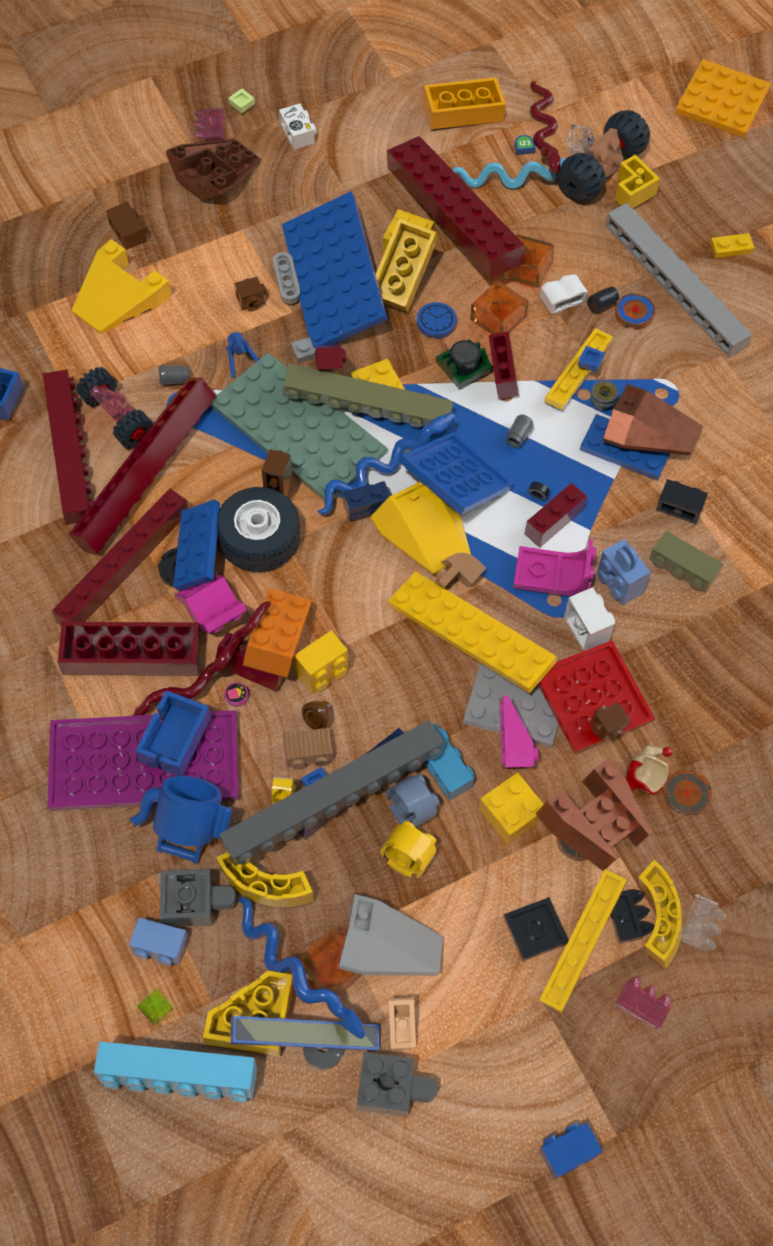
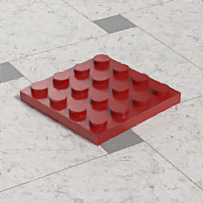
(586, 683)

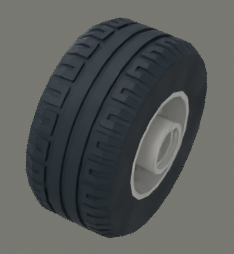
(258, 529)

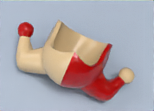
(648, 772)

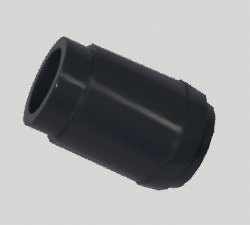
(602, 299)

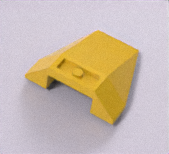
(421, 526)

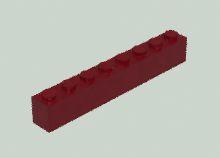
(66, 445)
(121, 559)

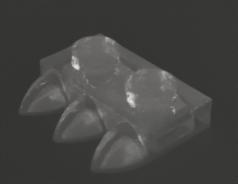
(700, 923)

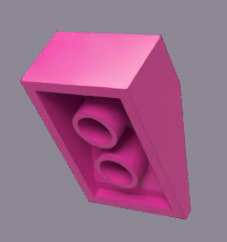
(515, 741)

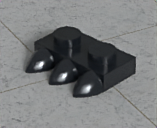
(627, 916)

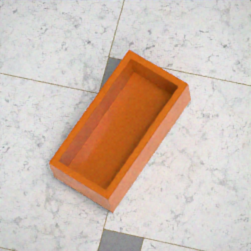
(278, 633)

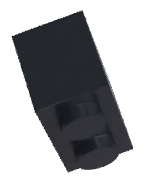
(681, 501)

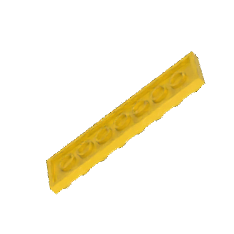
(473, 631)

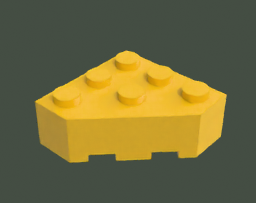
(263, 998)

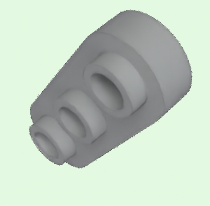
(285, 270)

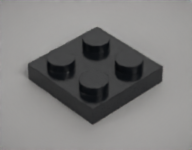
(535, 929)

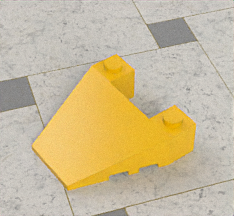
(114, 295)

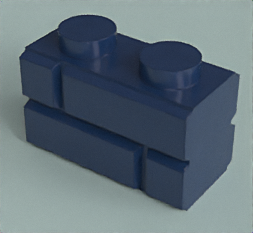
(364, 500)

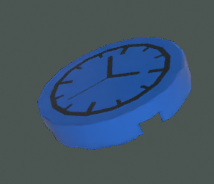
(436, 320)

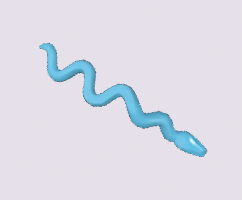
(514, 183)

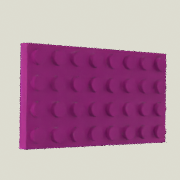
(98, 766)

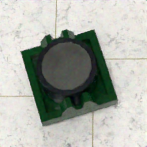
(464, 362)

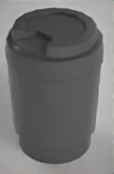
(173, 374)
(519, 431)

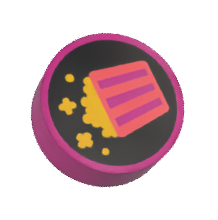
(236, 694)

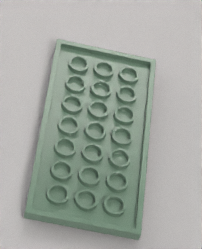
(319, 438)

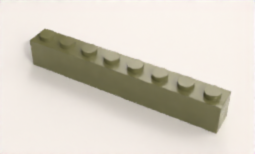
(363, 396)

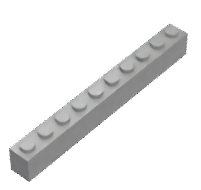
(678, 280)

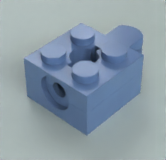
(623, 572)

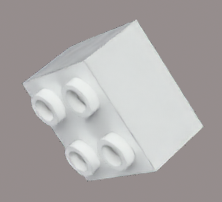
(589, 619)

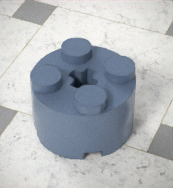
(412, 801)

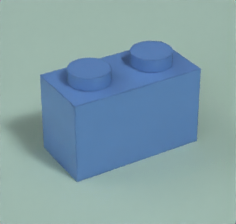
(158, 942)

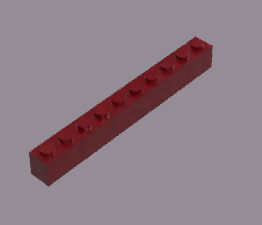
(142, 465)

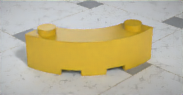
(264, 888)
(668, 925)

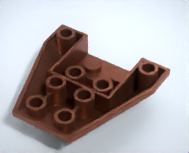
(211, 166)
(650, 424)

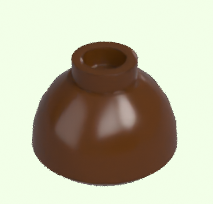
(317, 714)

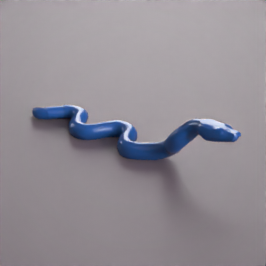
(436, 426)
(349, 1019)

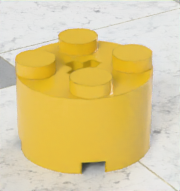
(409, 849)

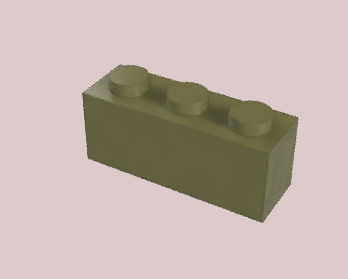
(685, 561)

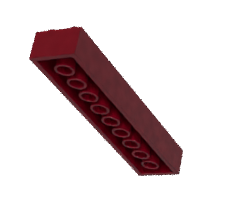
(456, 207)

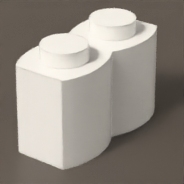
(563, 293)

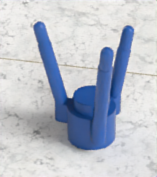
(237, 345)

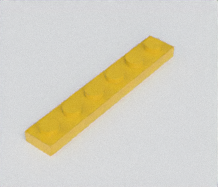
(583, 941)

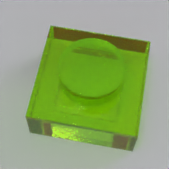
(154, 1007)

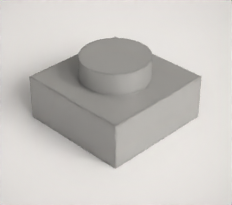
(303, 350)

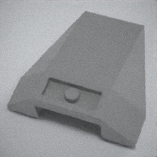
(388, 942)

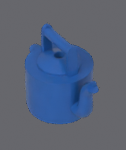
(185, 815)

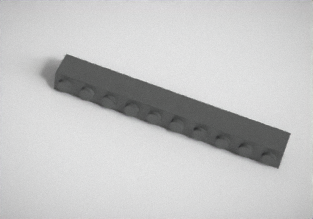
(331, 793)

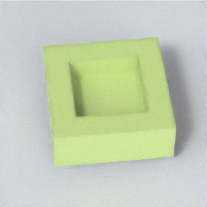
(241, 100)

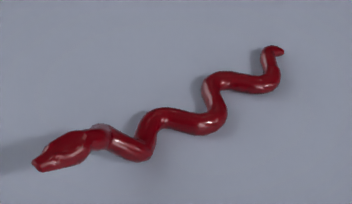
(547, 150)
(212, 669)

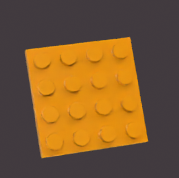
(723, 98)

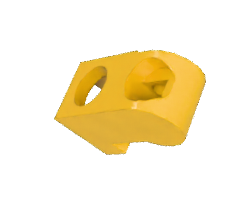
(282, 788)

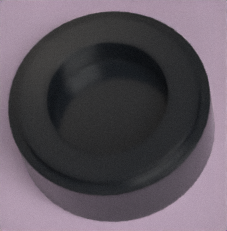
(539, 490)

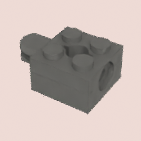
(190, 897)
(389, 1085)

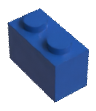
(570, 1150)

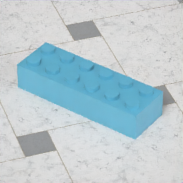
(176, 1071)

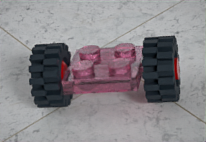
(98, 389)

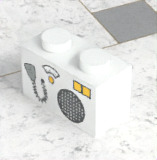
(297, 126)

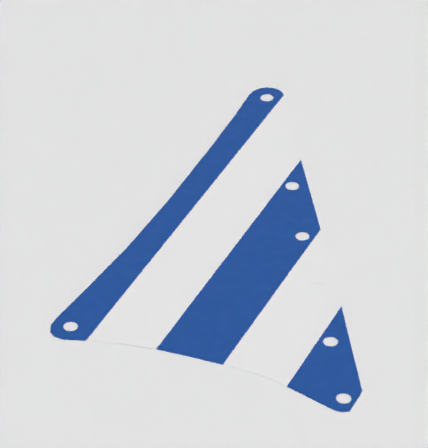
(546, 457)

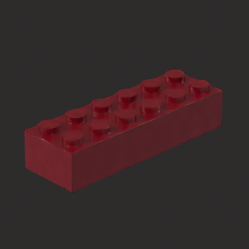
(129, 648)

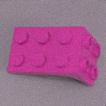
(554, 570)

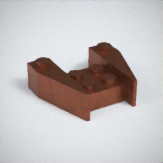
(602, 821)

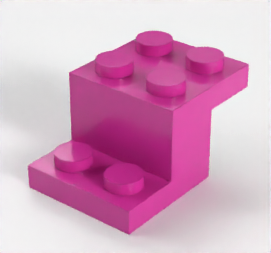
(211, 604)

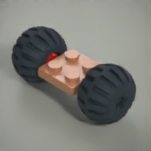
(584, 174)

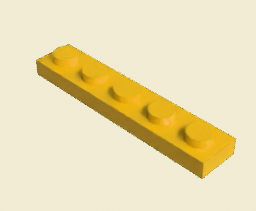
(574, 375)

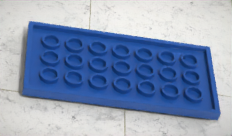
(334, 271)

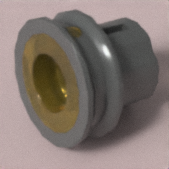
(604, 394)

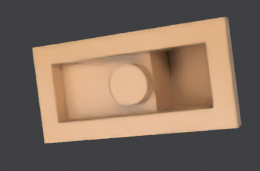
(402, 1023)

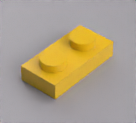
(732, 245)

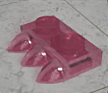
(210, 124)
(643, 1003)

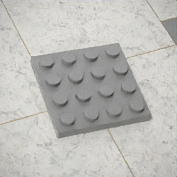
(531, 707)

